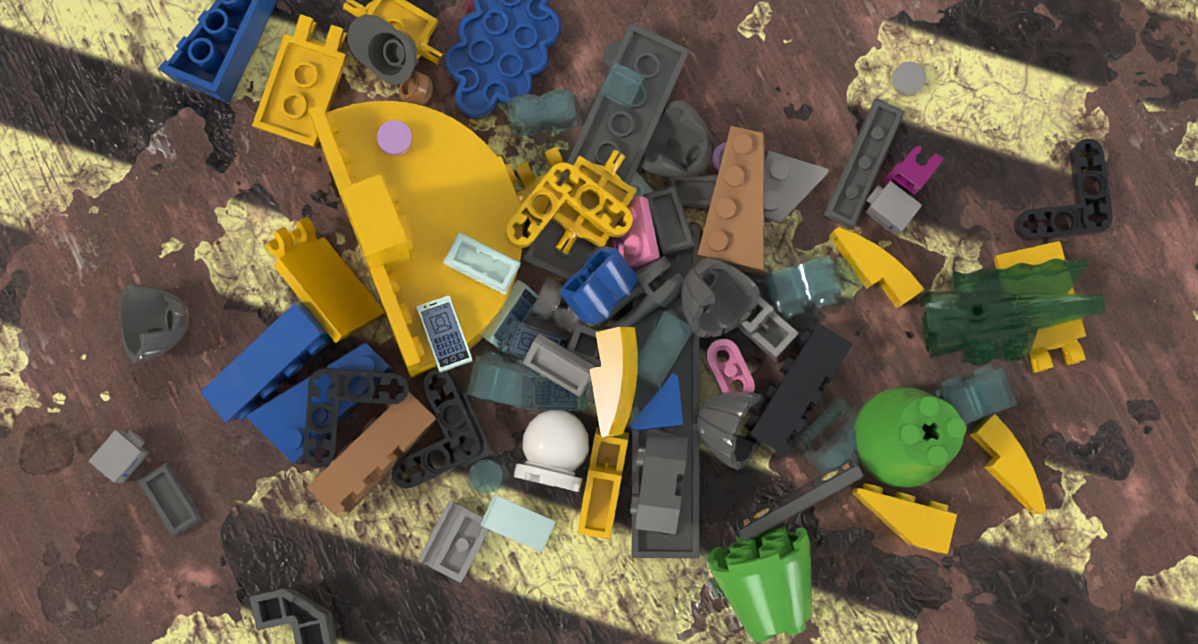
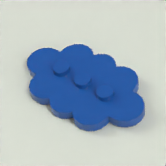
(500, 52)

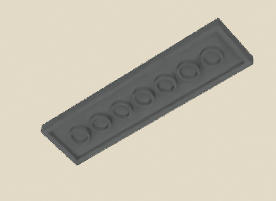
(615, 128)

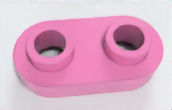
(732, 370)

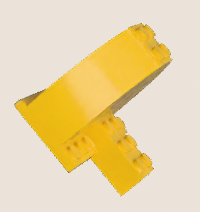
(413, 209)

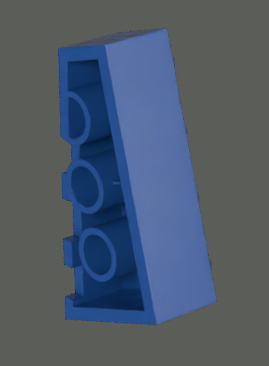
(219, 47)

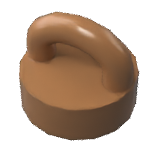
(416, 89)

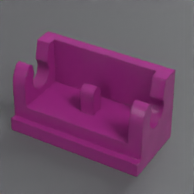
(910, 175)

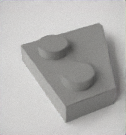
(788, 184)

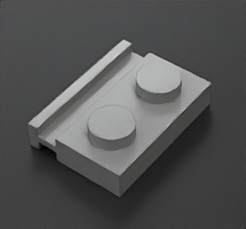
(454, 541)

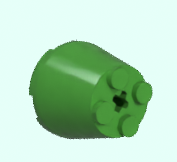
(907, 436)
(767, 581)

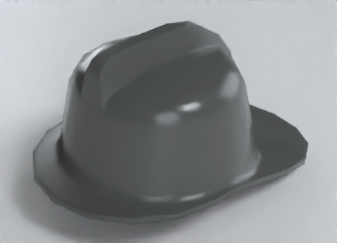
(383, 48)

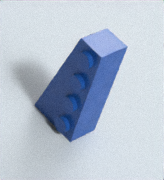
(266, 363)
(285, 416)

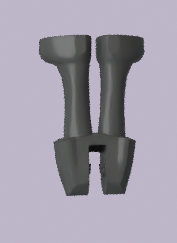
(655, 295)

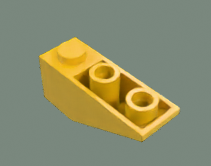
(916, 524)

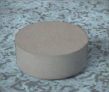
(908, 78)

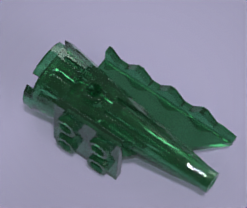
(1002, 309)

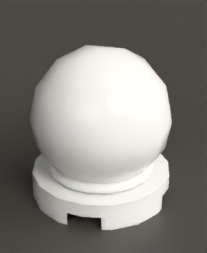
(554, 448)

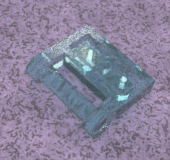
(838, 447)

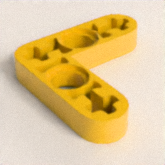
(560, 195)

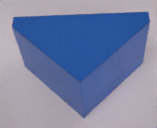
(663, 409)

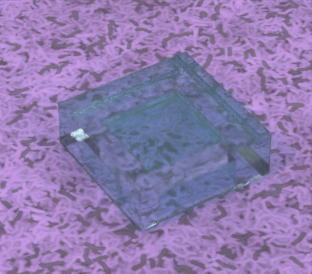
(622, 85)

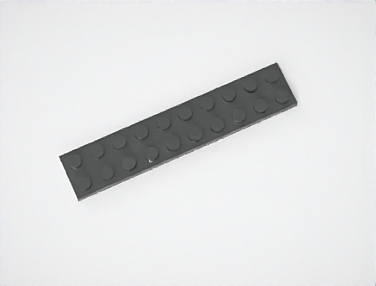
(686, 540)

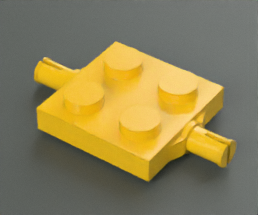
(405, 18)
(574, 222)

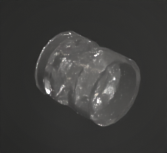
(548, 304)

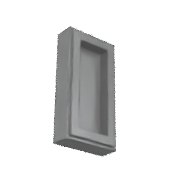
(559, 365)

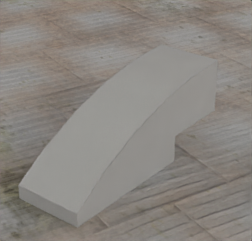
(769, 331)

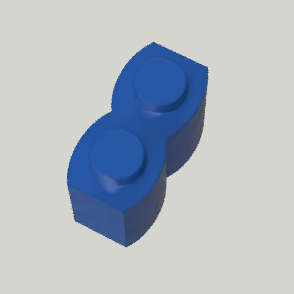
(599, 285)

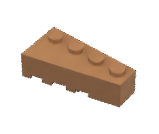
(737, 208)
(371, 455)

